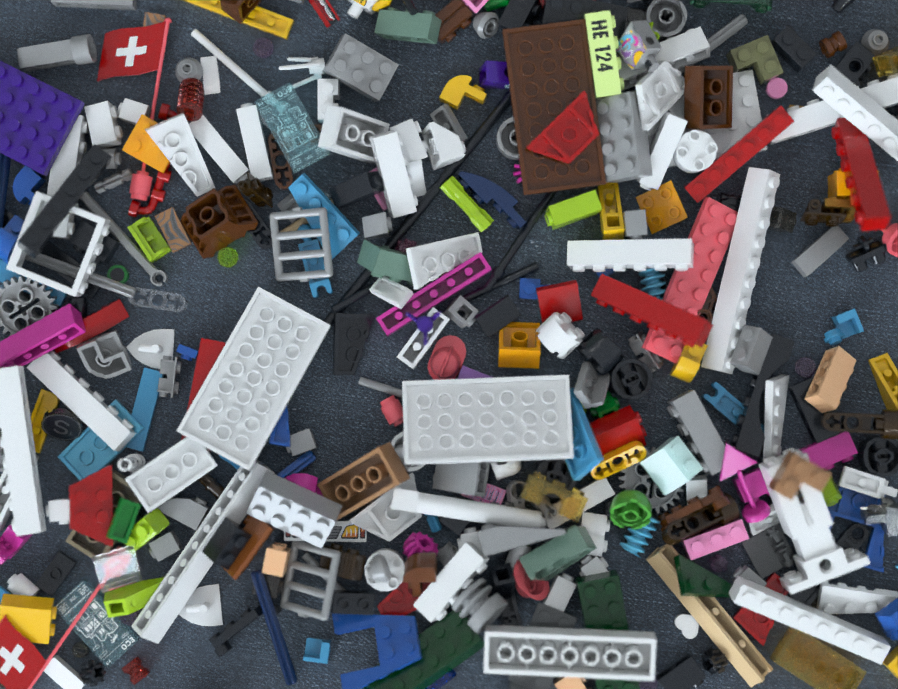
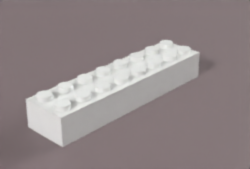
(570, 652)

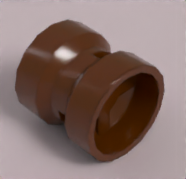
(830, 46)

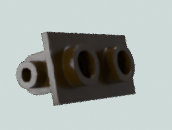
(256, 191)

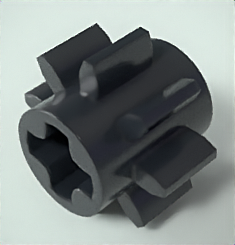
(714, 661)
(92, 673)

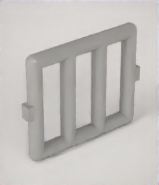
(322, 232)
(289, 584)

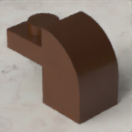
(420, 569)

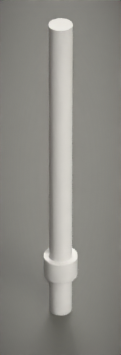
(229, 63)

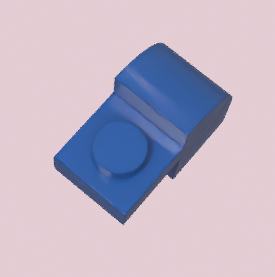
(26, 185)
(9, 237)

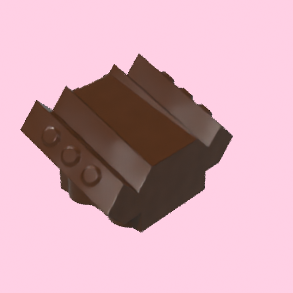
(218, 220)

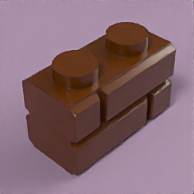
(454, 17)

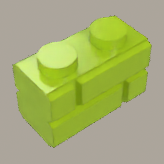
(147, 529)

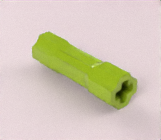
(456, 192)

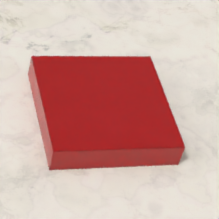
(560, 299)

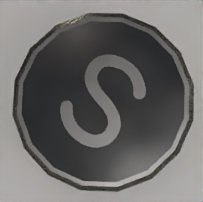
(62, 424)

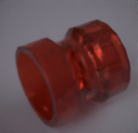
(135, 670)

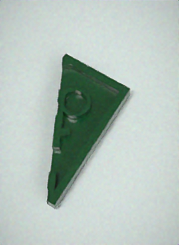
(698, 581)

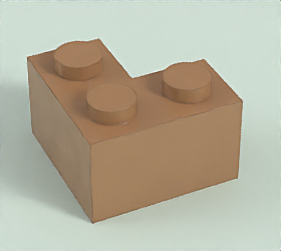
(795, 471)

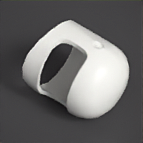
(505, 469)

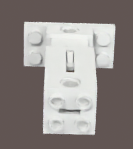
(807, 524)

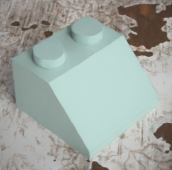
(671, 465)

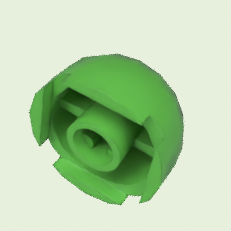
(630, 509)

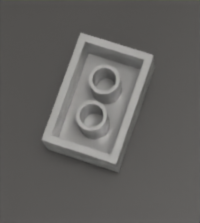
(360, 67)

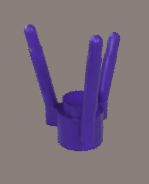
(424, 323)

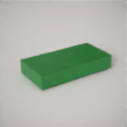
(123, 520)

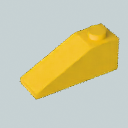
(611, 214)
(887, 379)

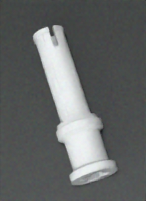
(128, 462)

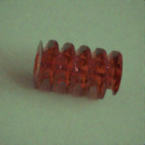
(191, 99)

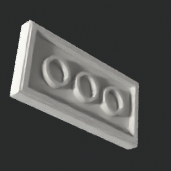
(170, 473)

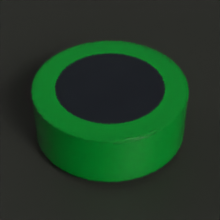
(118, 273)

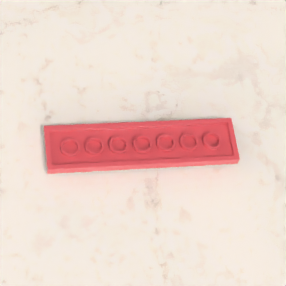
(690, 288)

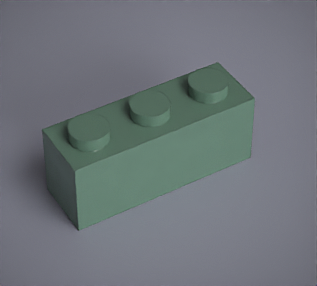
(402, 26)

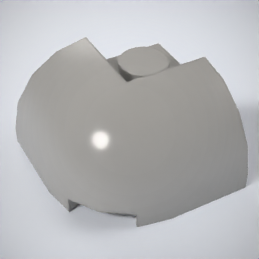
(105, 355)

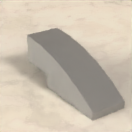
(819, 251)

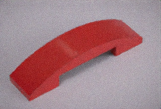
(98, 322)

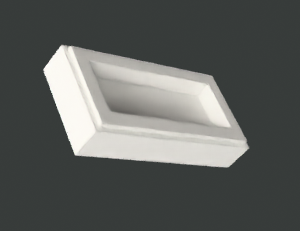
(391, 292)

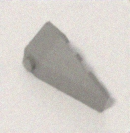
(504, 538)

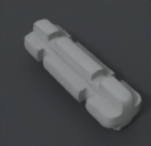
(113, 181)

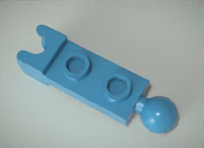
(314, 264)
(725, 403)

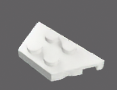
(658, 93)
(382, 520)

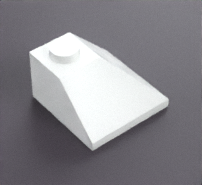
(443, 145)

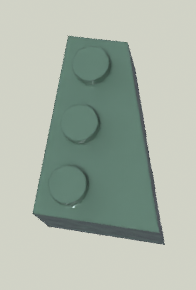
(385, 262)
(558, 554)

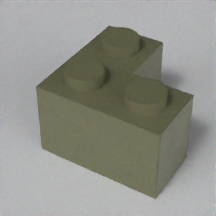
(758, 55)

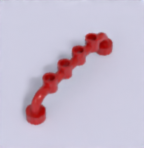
(157, 192)

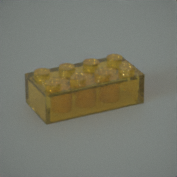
(815, 662)

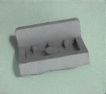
(590, 387)

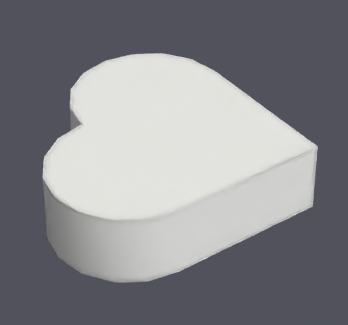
(687, 625)

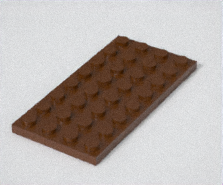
(545, 75)

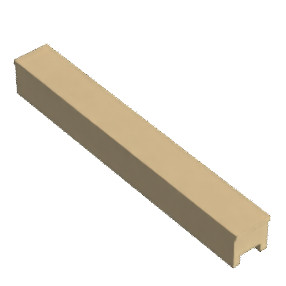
(714, 621)

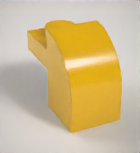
(458, 88)
(688, 363)

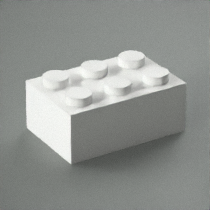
(349, 133)

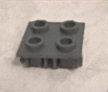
(769, 551)

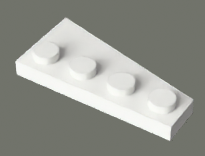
(182, 151)
(442, 256)
(775, 404)
(850, 600)

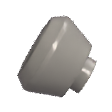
(486, 24)
(875, 41)
(182, 70)
(379, 569)

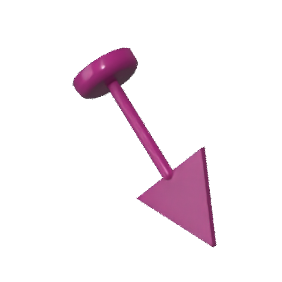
(733, 463)

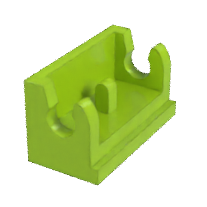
(149, 239)

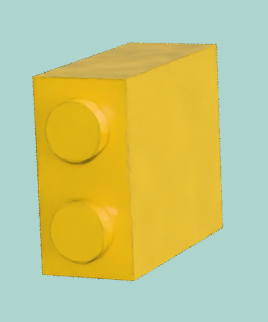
(30, 616)

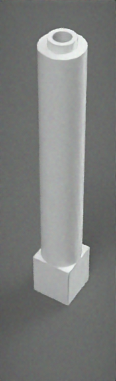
(466, 509)

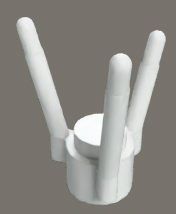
(314, 64)

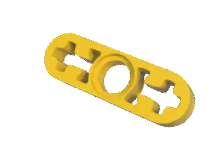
(626, 462)

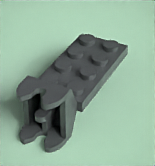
(543, 617)

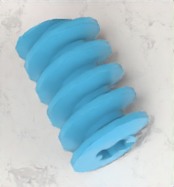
(652, 282)
(637, 538)

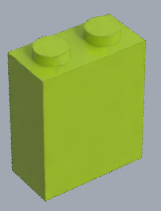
(573, 210)

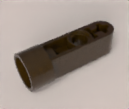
(884, 424)
(701, 521)

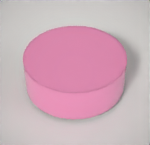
(776, 88)

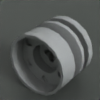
(475, 601)

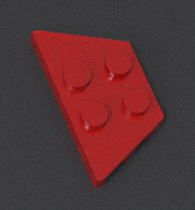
(567, 133)
(92, 505)

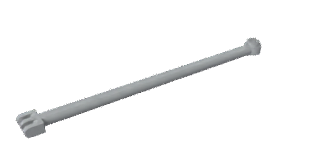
(125, 241)

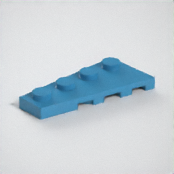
(310, 196)

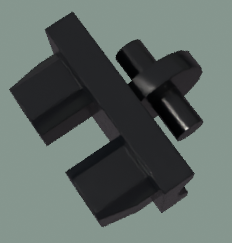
(864, 250)

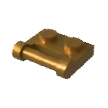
(838, 205)

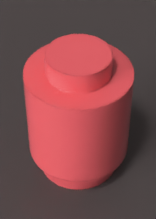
(392, 410)

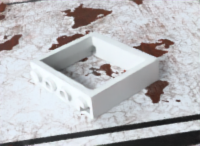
(87, 266)

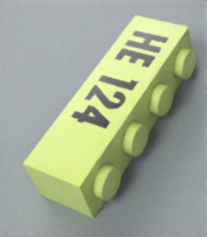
(603, 54)

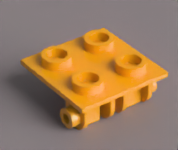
(662, 207)

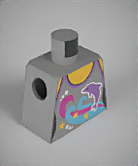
(639, 46)

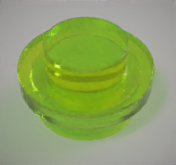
(227, 257)

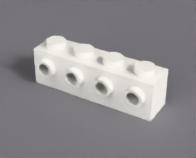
(392, 169)
(451, 582)

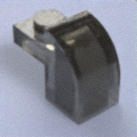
(885, 514)

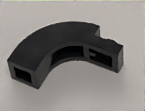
(503, 583)

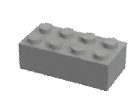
(623, 139)
(699, 431)
(294, 509)

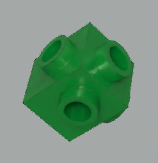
(610, 405)

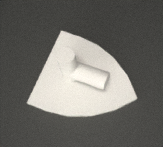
(152, 346)
(204, 606)

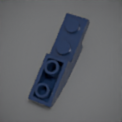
(488, 191)

